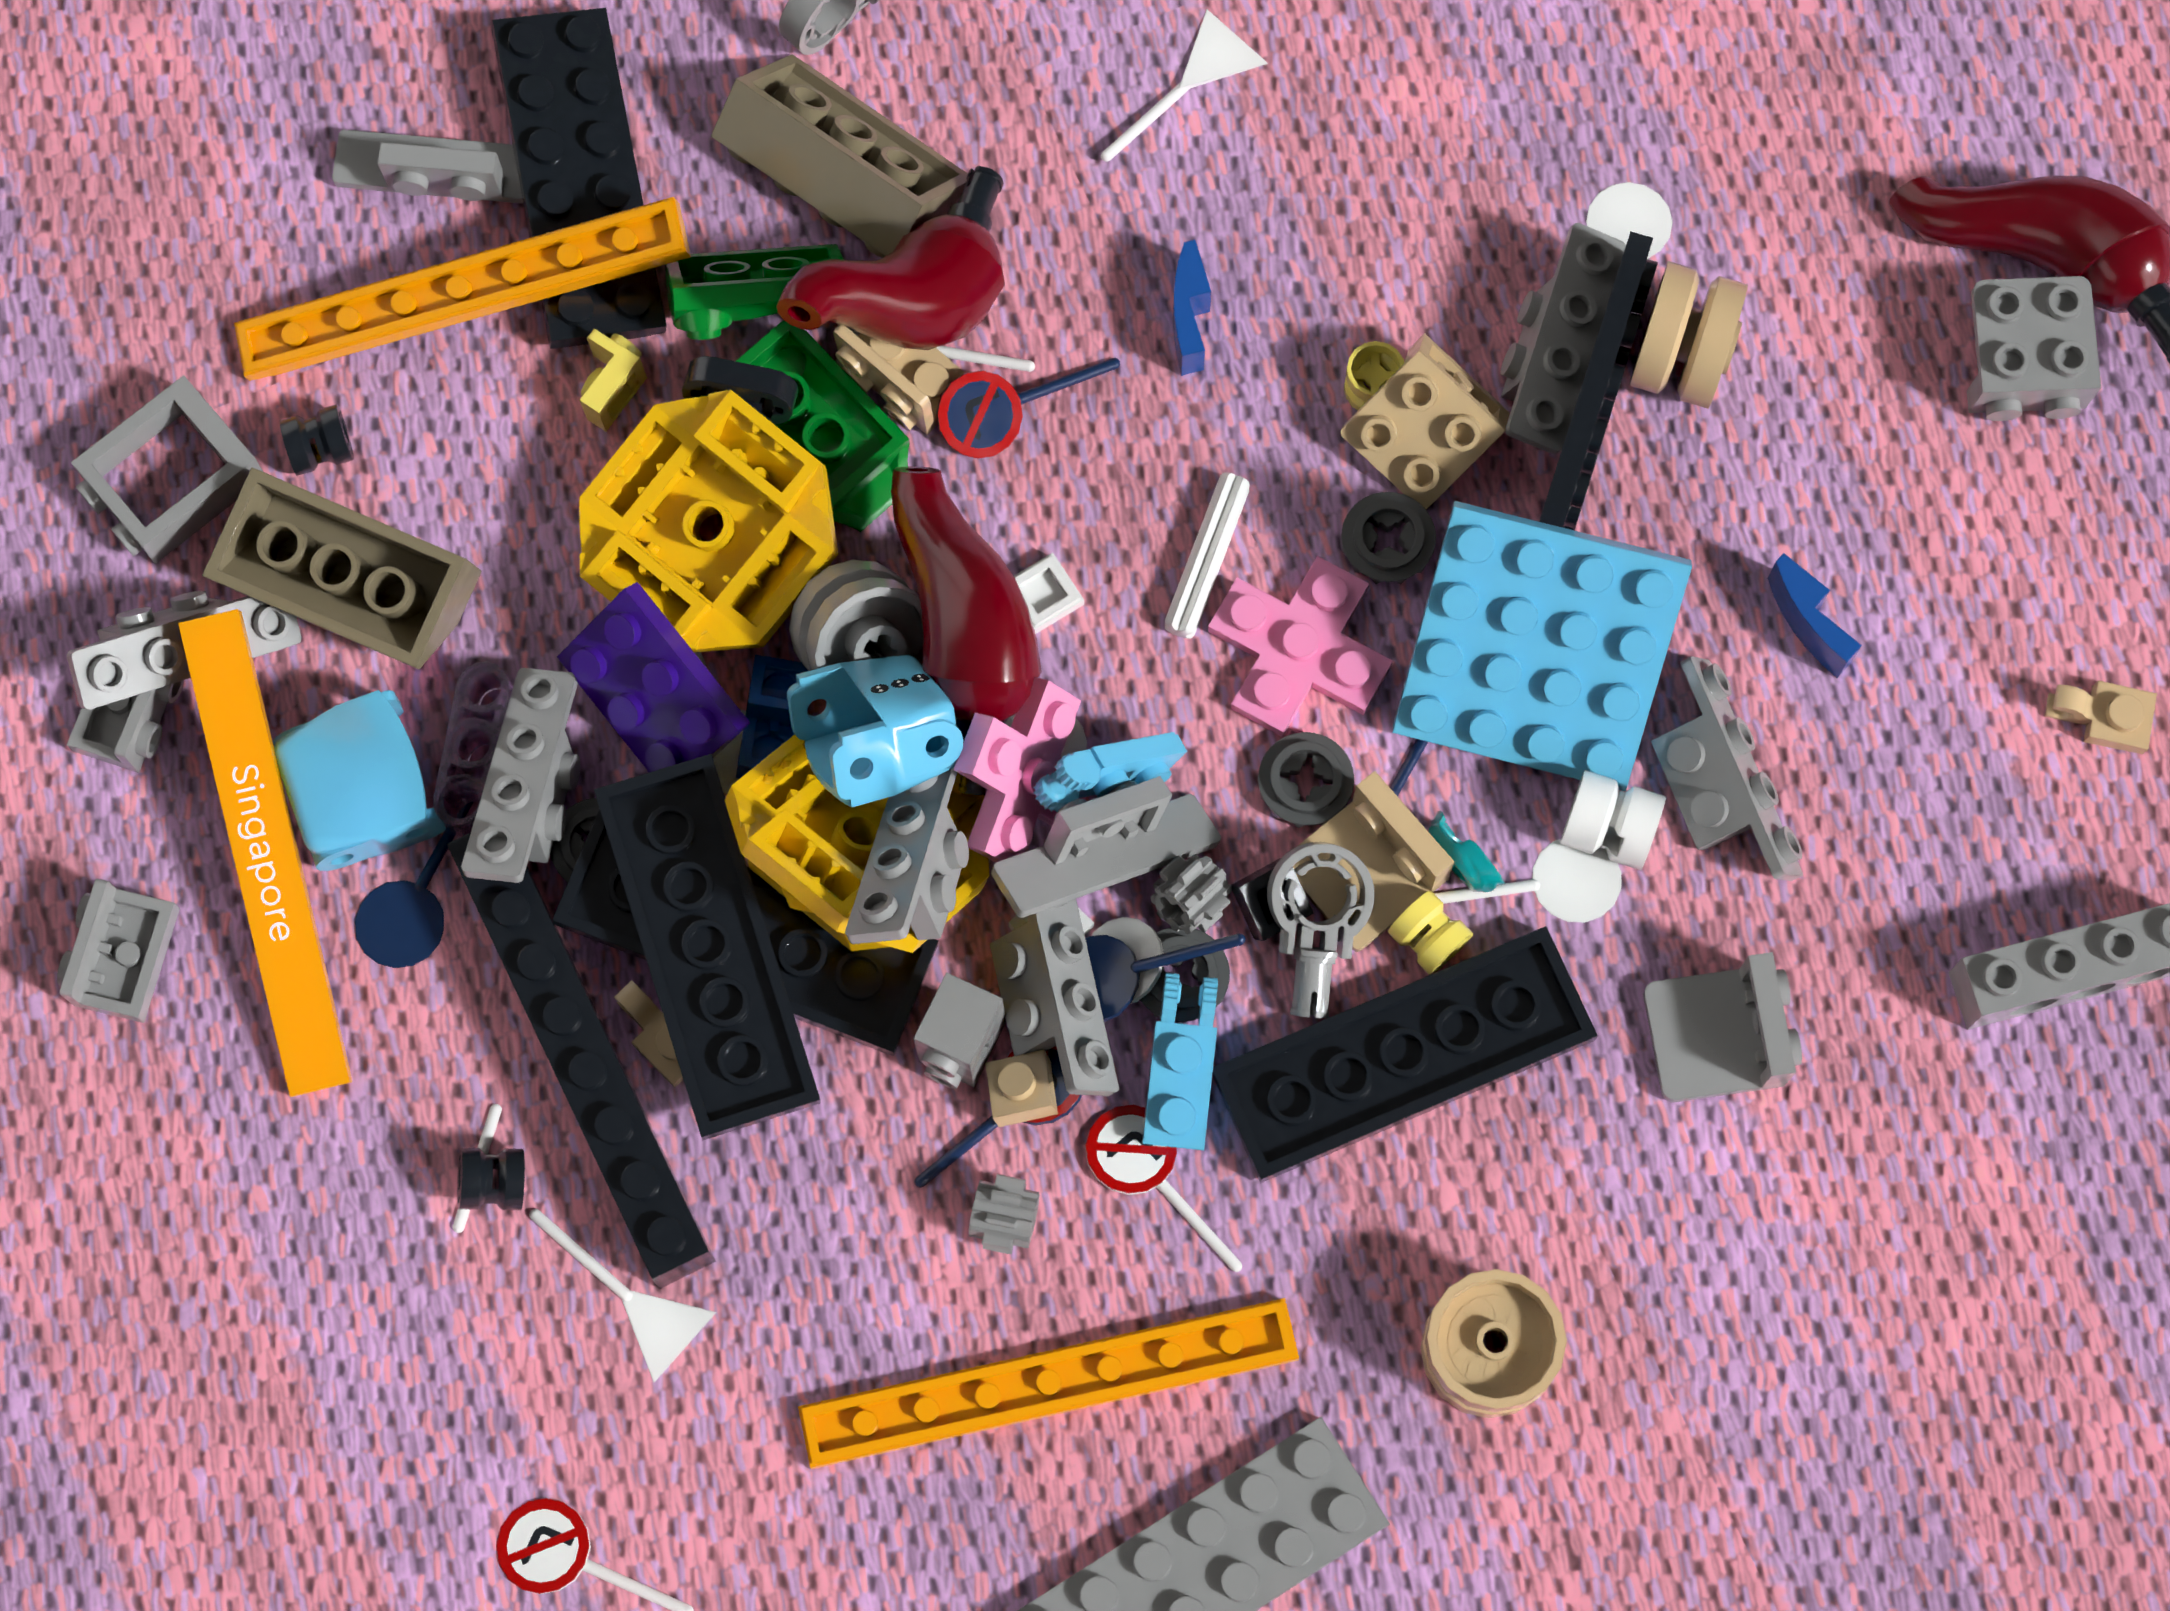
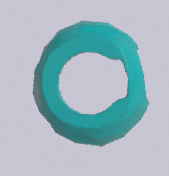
(1469, 860)

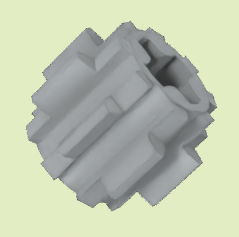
(1191, 893)
(1004, 1214)

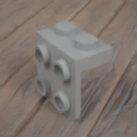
(2034, 347)
(1722, 1031)

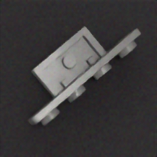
(426, 166)
(1559, 338)
(148, 649)
(1718, 779)
(526, 780)
(1105, 844)
(911, 867)
(1054, 998)

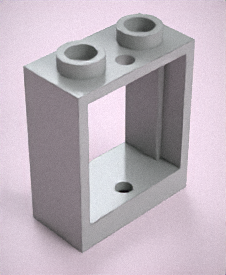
(192, 510)

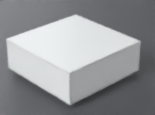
(1048, 592)

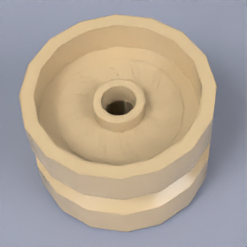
(1691, 335)
(1487, 1381)

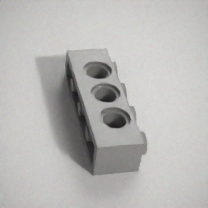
(2063, 967)

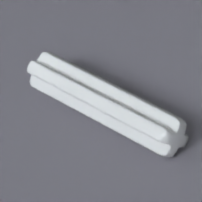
(1207, 555)

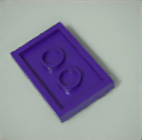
(651, 684)

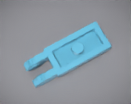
(1108, 766)
(1181, 1070)

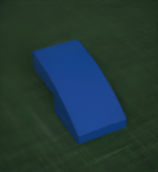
(1191, 298)
(1799, 601)
(767, 710)

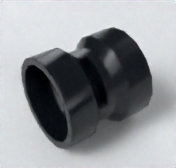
(329, 434)
(476, 1179)

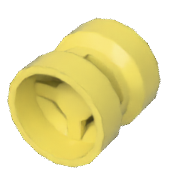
(1371, 364)
(1440, 942)

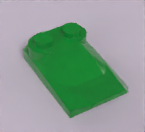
(734, 285)
(836, 424)

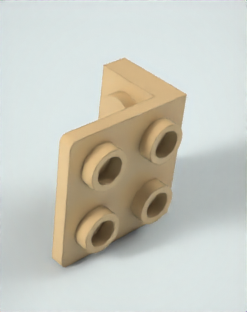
(902, 376)
(1426, 423)
(1393, 847)

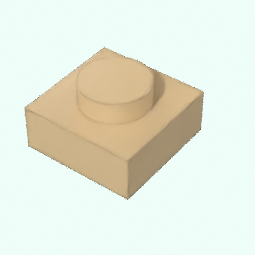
(1021, 1088)

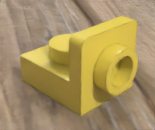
(611, 387)

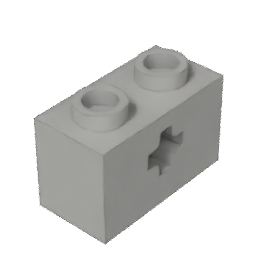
(959, 1032)

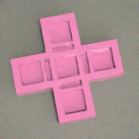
(1300, 646)
(1011, 763)

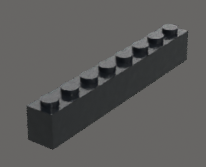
(590, 1074)

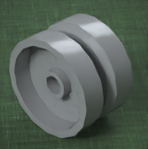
(856, 615)

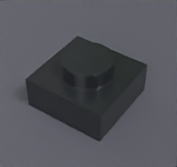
(1252, 900)

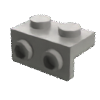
(124, 729)
(117, 951)

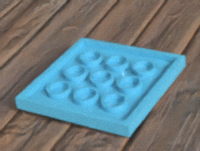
(1541, 645)

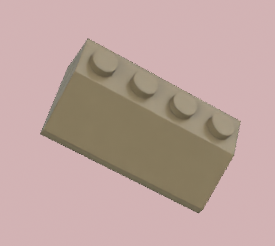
(836, 153)
(341, 570)

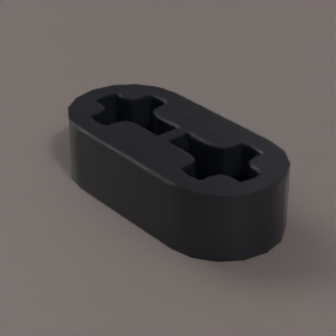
(763, 388)

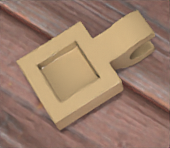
(2112, 714)
(654, 1040)

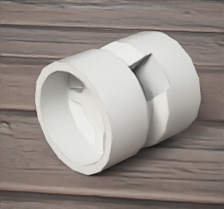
(1613, 820)

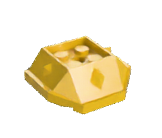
(673, 473)
(819, 846)

